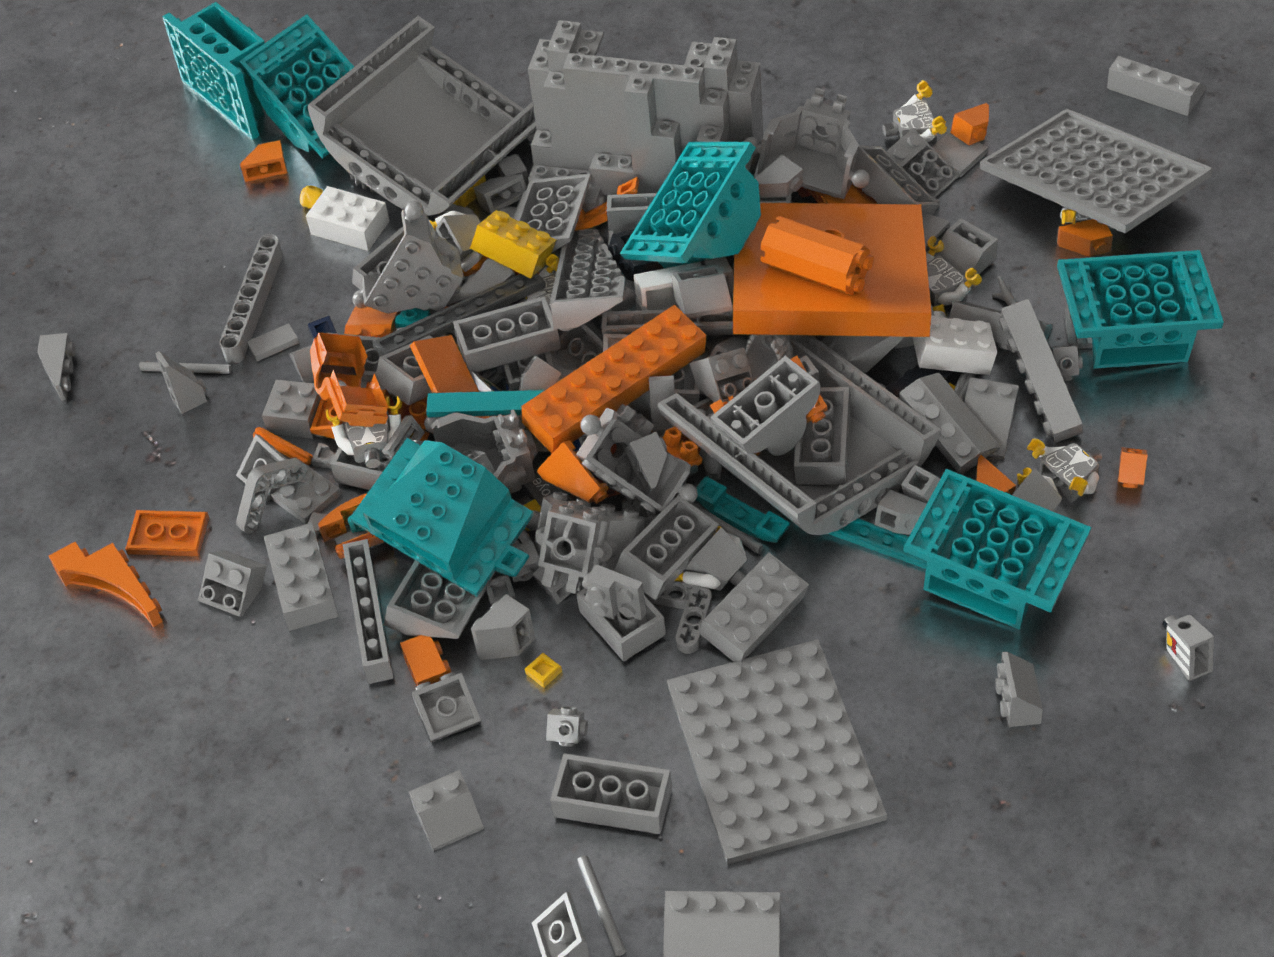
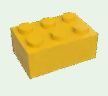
(512, 243)

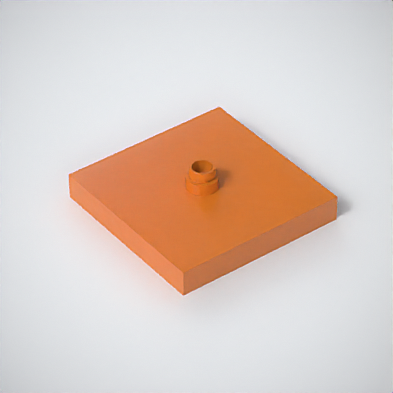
(894, 291)

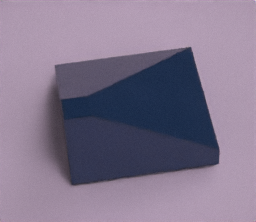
(321, 326)

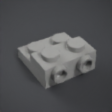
(614, 593)
(445, 706)

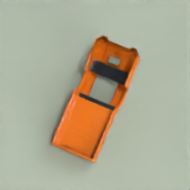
(343, 358)

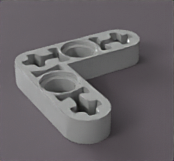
(258, 485)
(689, 604)

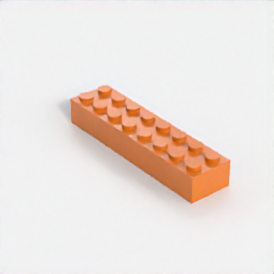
(614, 377)

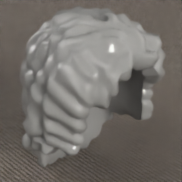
(766, 351)

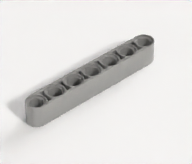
(251, 299)

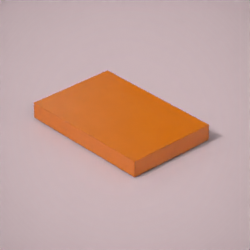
(443, 365)
(167, 533)

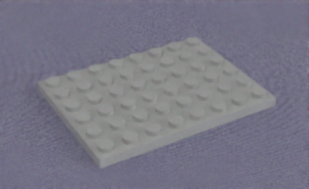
(1096, 170)
(775, 751)

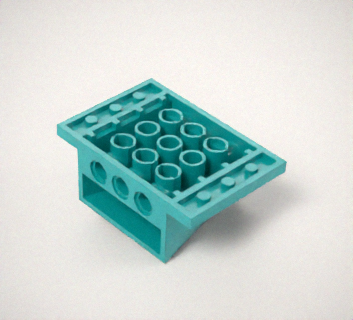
(208, 61)
(291, 74)
(701, 208)
(1140, 305)
(443, 512)
(994, 549)

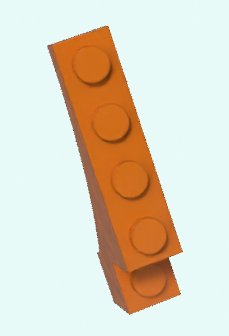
(108, 572)

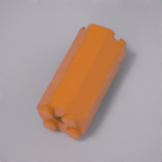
(816, 255)

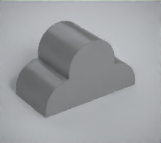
(770, 410)

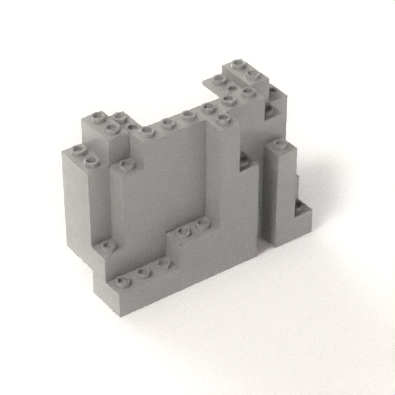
(635, 115)

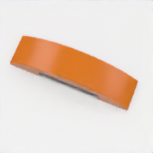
(599, 214)
(334, 522)

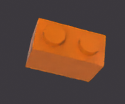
(424, 659)

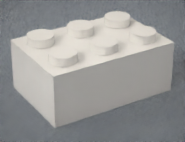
(347, 218)
(957, 346)

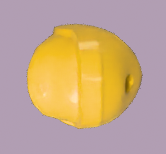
(309, 196)

